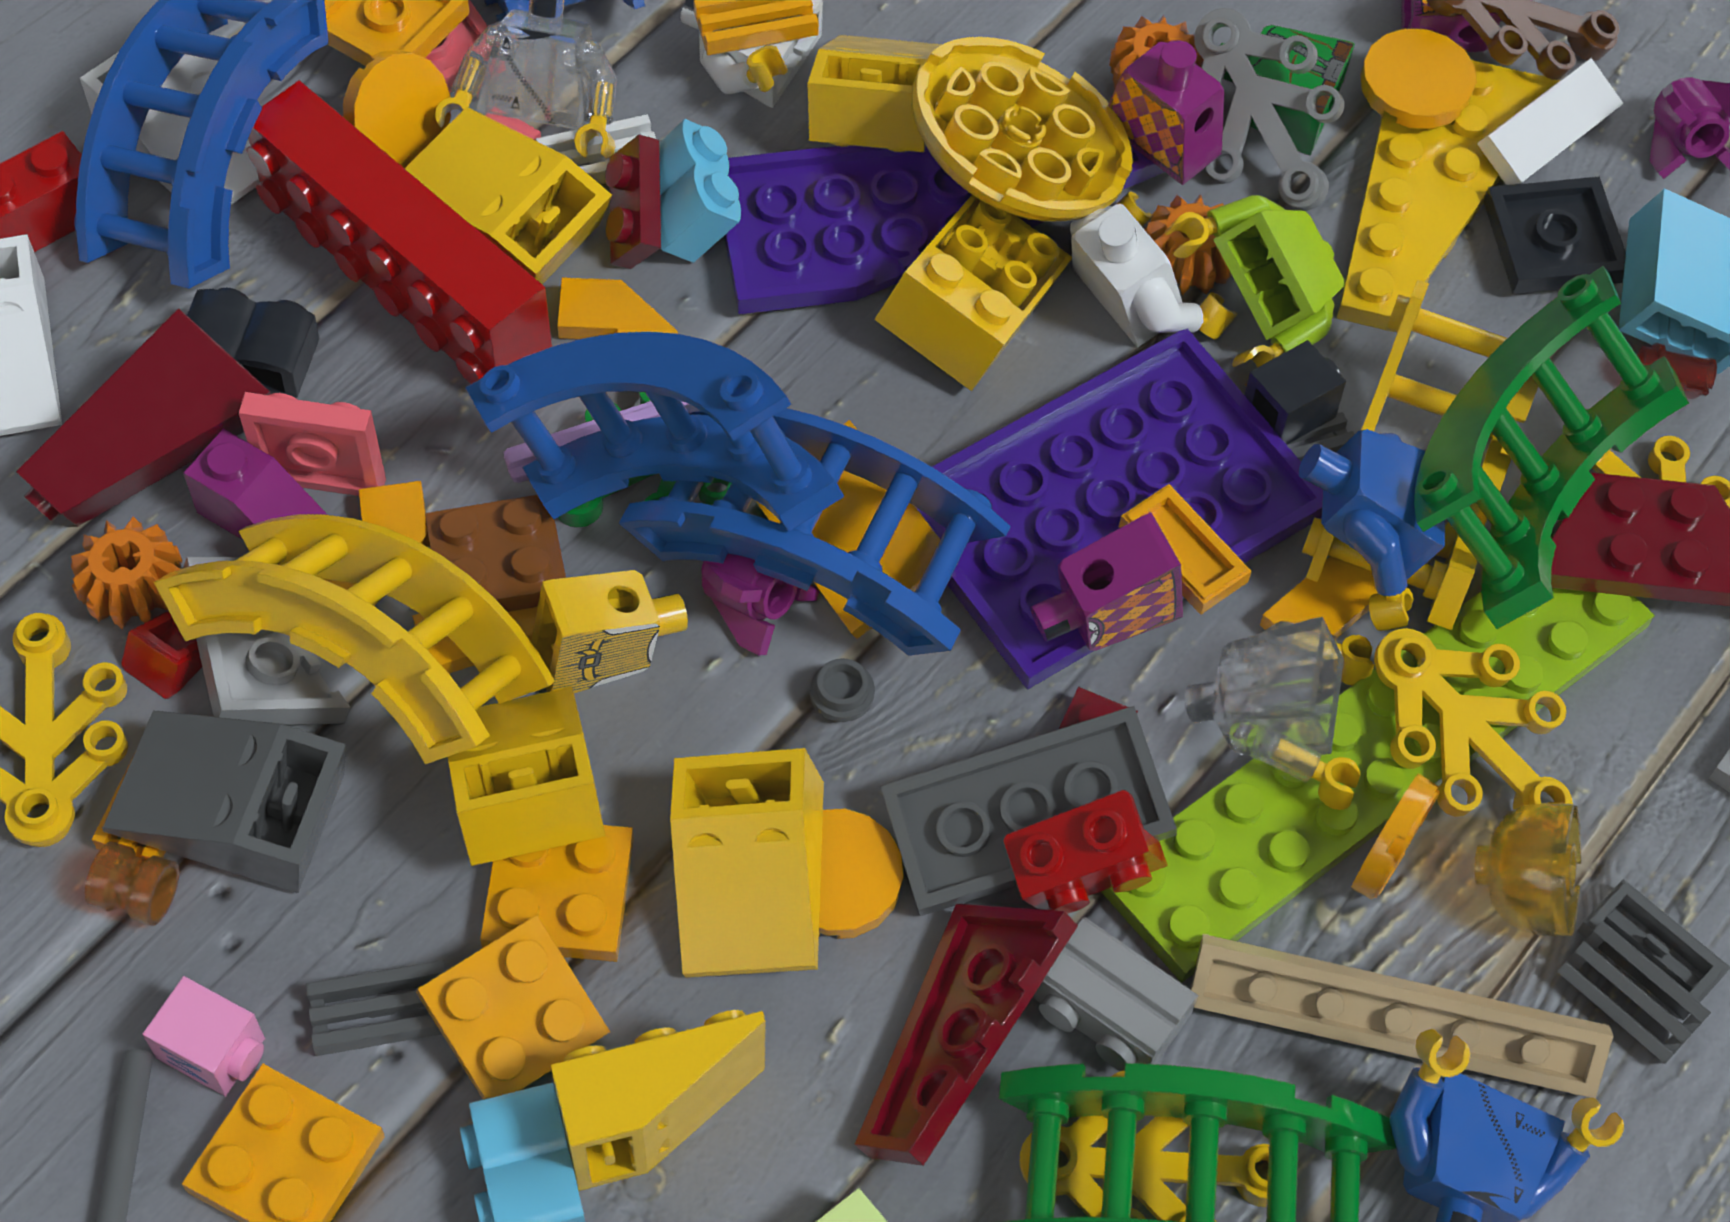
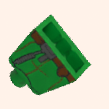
(1329, 70)

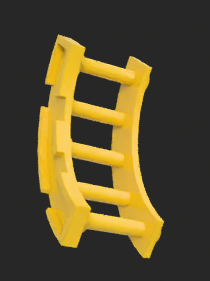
(1446, 581)
(284, 591)

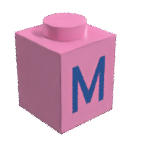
(206, 1037)

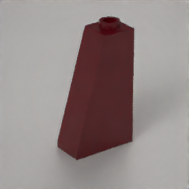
(140, 423)

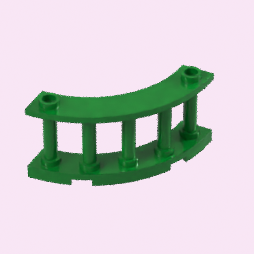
(1450, 475)
(1206, 1103)

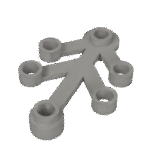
(1256, 97)

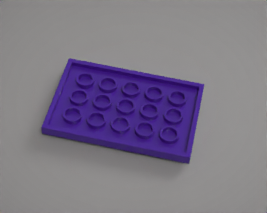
(1097, 454)

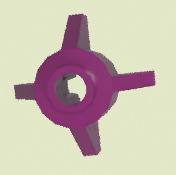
(1692, 121)
(749, 598)

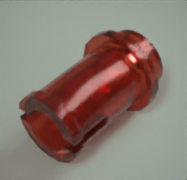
(1693, 372)

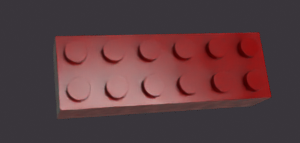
(396, 235)

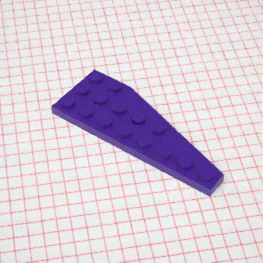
(840, 221)

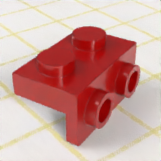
(1083, 854)

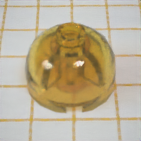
(1534, 868)

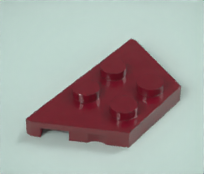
(1646, 541)

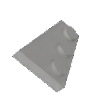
(265, 677)

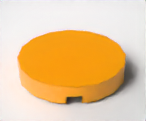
(1418, 78)
(397, 103)
(1396, 837)
(857, 874)

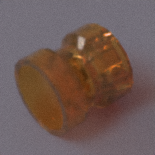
(131, 883)

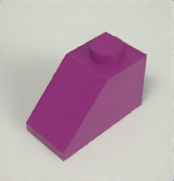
(243, 485)

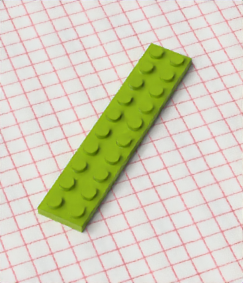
(1271, 836)

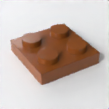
(502, 546)

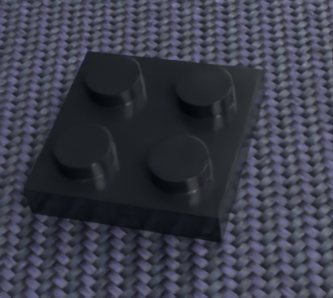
(1554, 232)

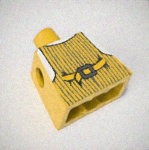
(601, 627)

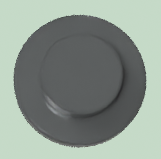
(842, 690)

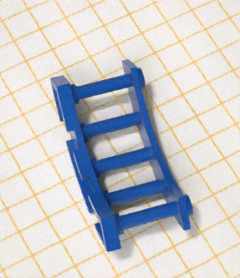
(220, 123)
(730, 443)
(909, 619)

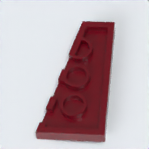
(962, 1014)

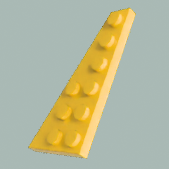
(1425, 193)

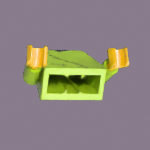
(1277, 265)

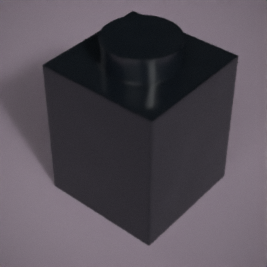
(1296, 391)

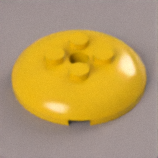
(1020, 130)

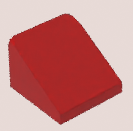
(161, 656)

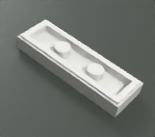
(1550, 123)

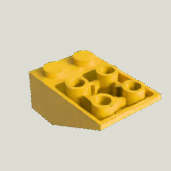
(865, 93)
(512, 190)
(972, 289)
(527, 781)
(747, 861)
(646, 1098)

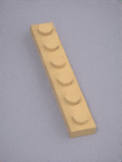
(1393, 1011)

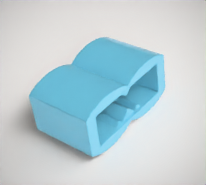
(695, 191)
(522, 1158)

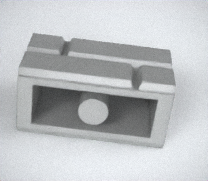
(1114, 998)

